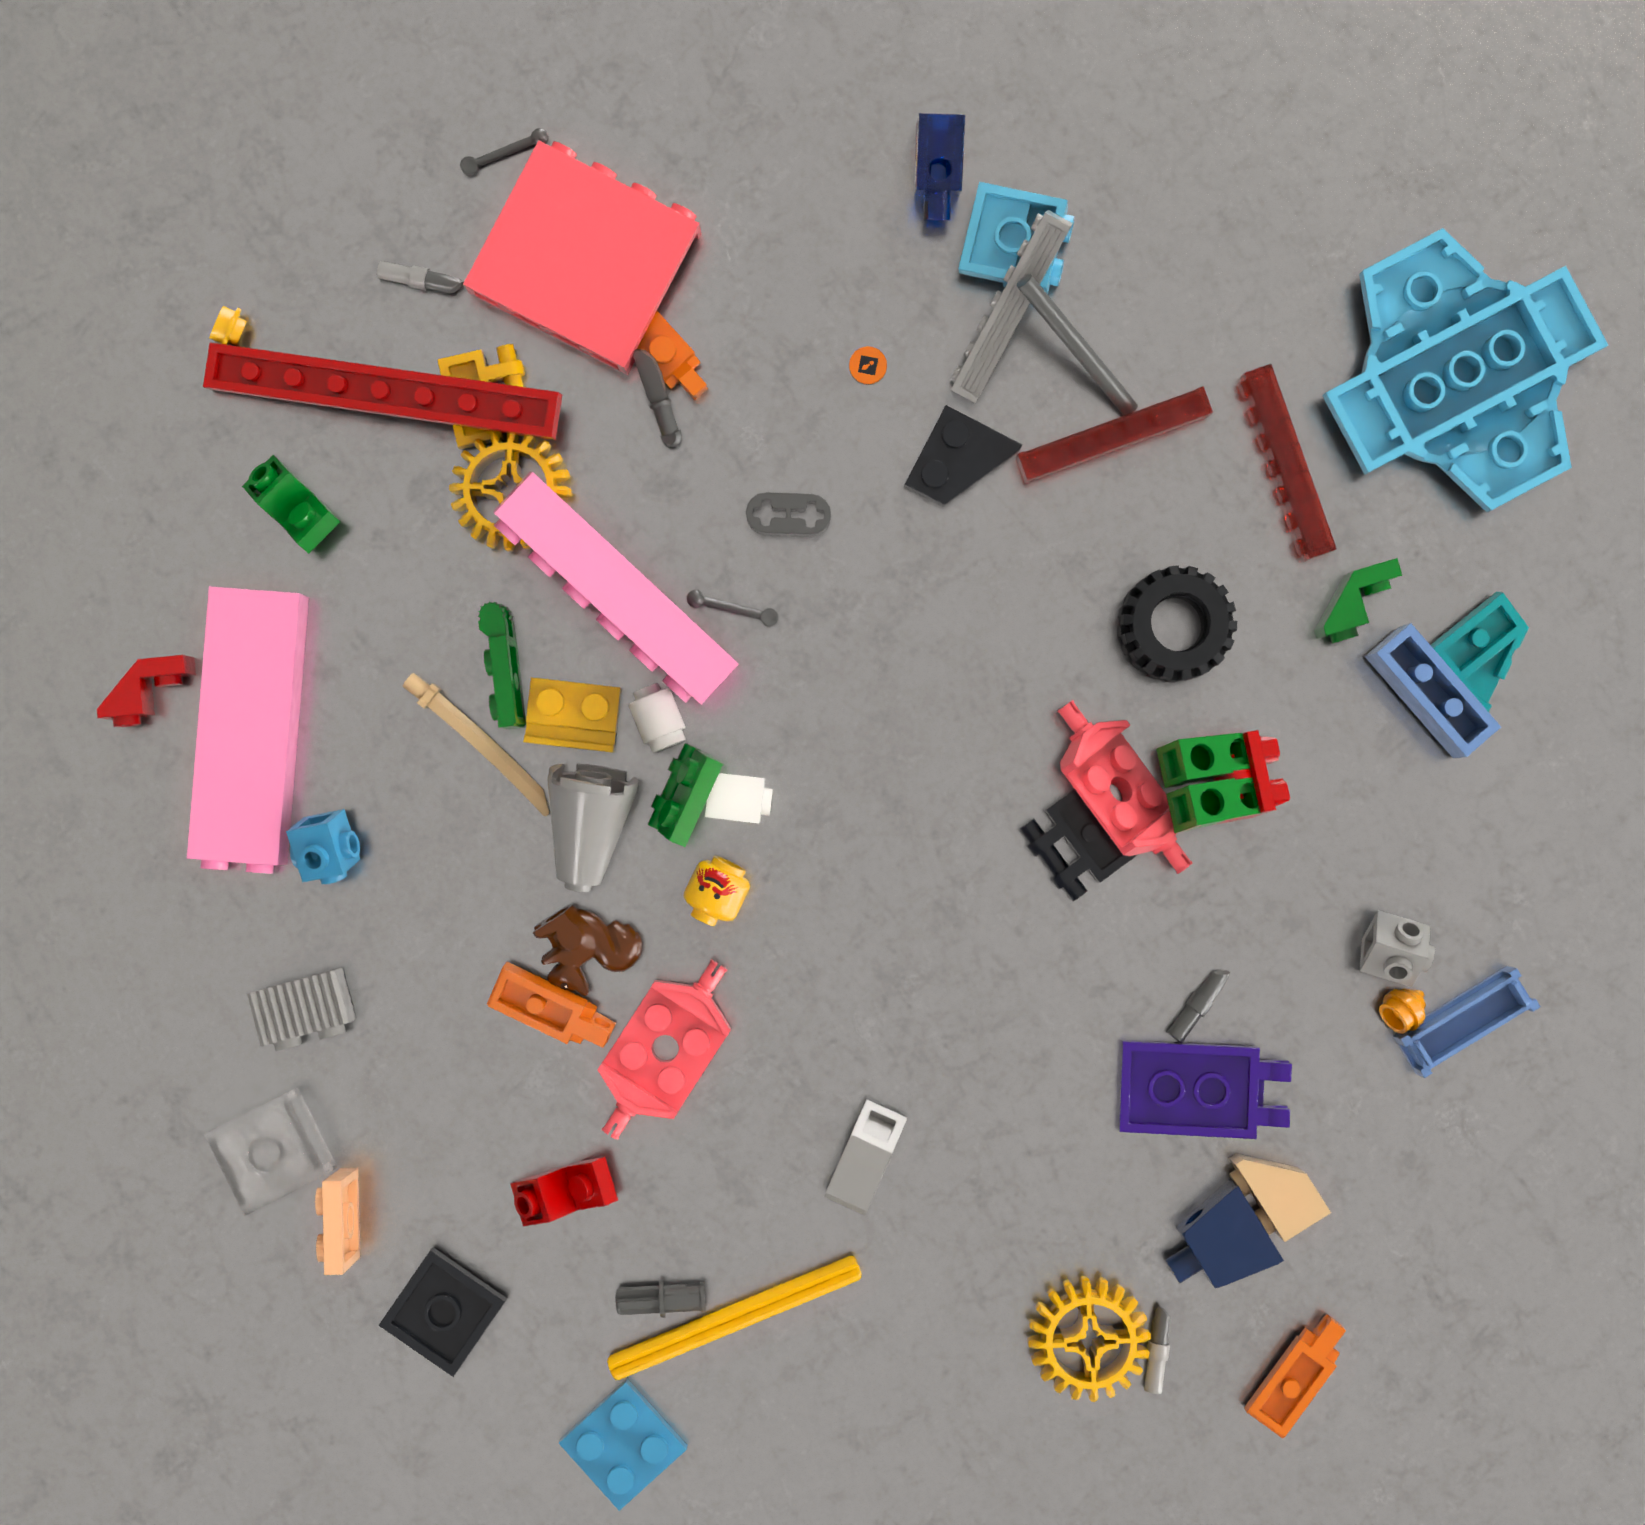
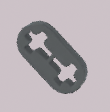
(789, 503)

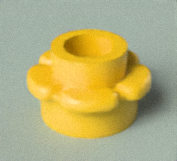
(228, 327)

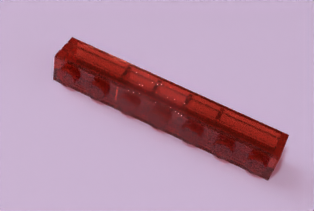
(1114, 435)
(1286, 462)

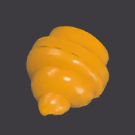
(1403, 1010)

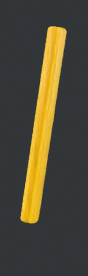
(734, 1317)

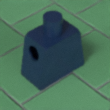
(1223, 1240)

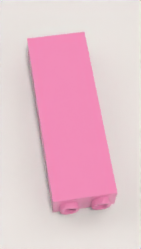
(247, 728)

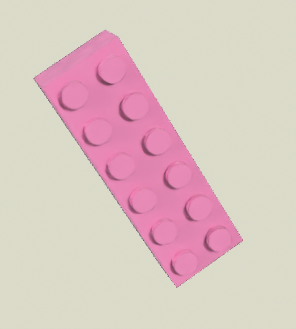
(615, 587)

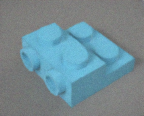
(998, 228)

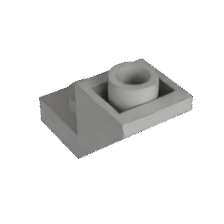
(865, 1157)

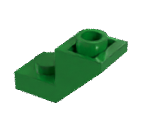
(290, 503)
(1347, 608)

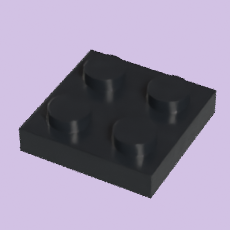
(442, 1312)

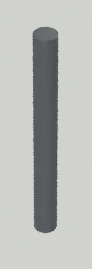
(1076, 344)

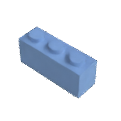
(1432, 691)

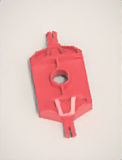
(1104, 757)
(658, 1086)

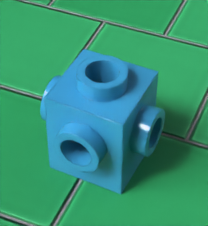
(323, 847)

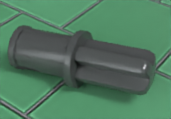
(661, 1299)

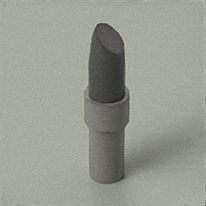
(418, 277)
(1159, 1351)

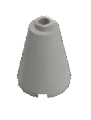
(587, 820)

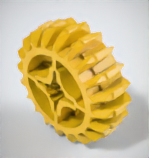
(488, 488)
(1110, 1338)

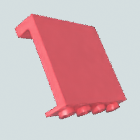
(582, 255)

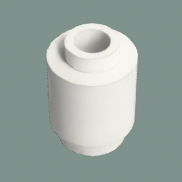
(657, 717)

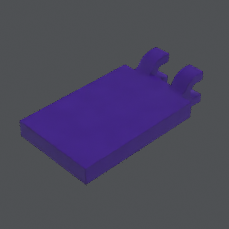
(1198, 1089)

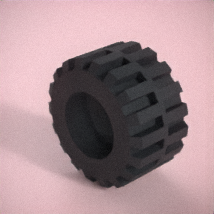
(1206, 599)

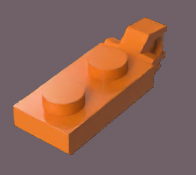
(673, 356)
(548, 1007)
(1297, 1377)

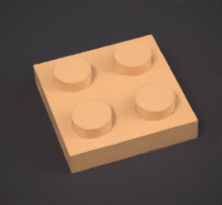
(341, 1231)

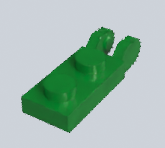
(503, 664)

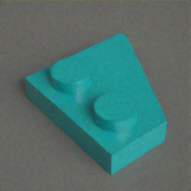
(1483, 645)

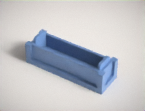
(1465, 1020)

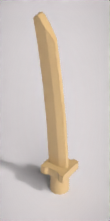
(430, 697)

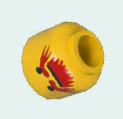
(716, 890)

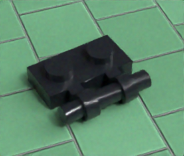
(1086, 837)

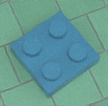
(623, 1444)

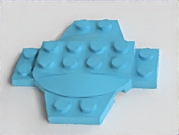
(1464, 370)

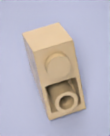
(1283, 1193)

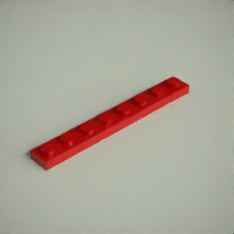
(383, 390)

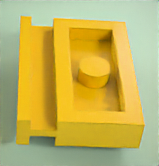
(572, 715)

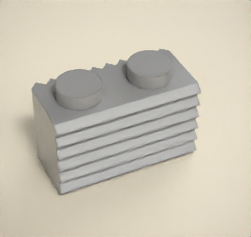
(300, 1008)

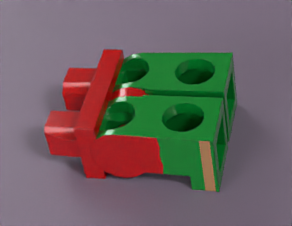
(1238, 773)

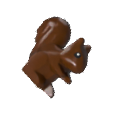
(580, 936)

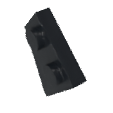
(957, 457)

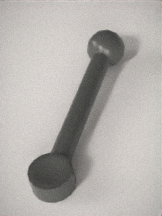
(470, 165)
(768, 617)

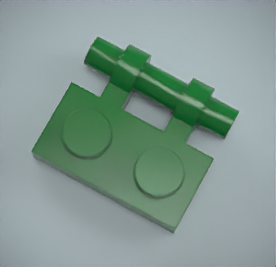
(684, 794)

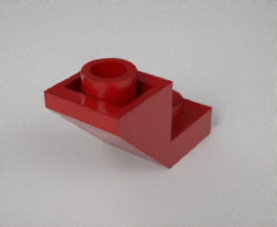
(134, 692)
(563, 1191)

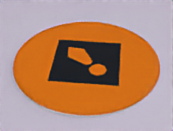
(868, 365)

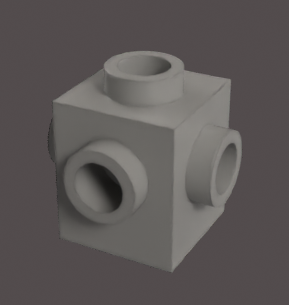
(1396, 948)

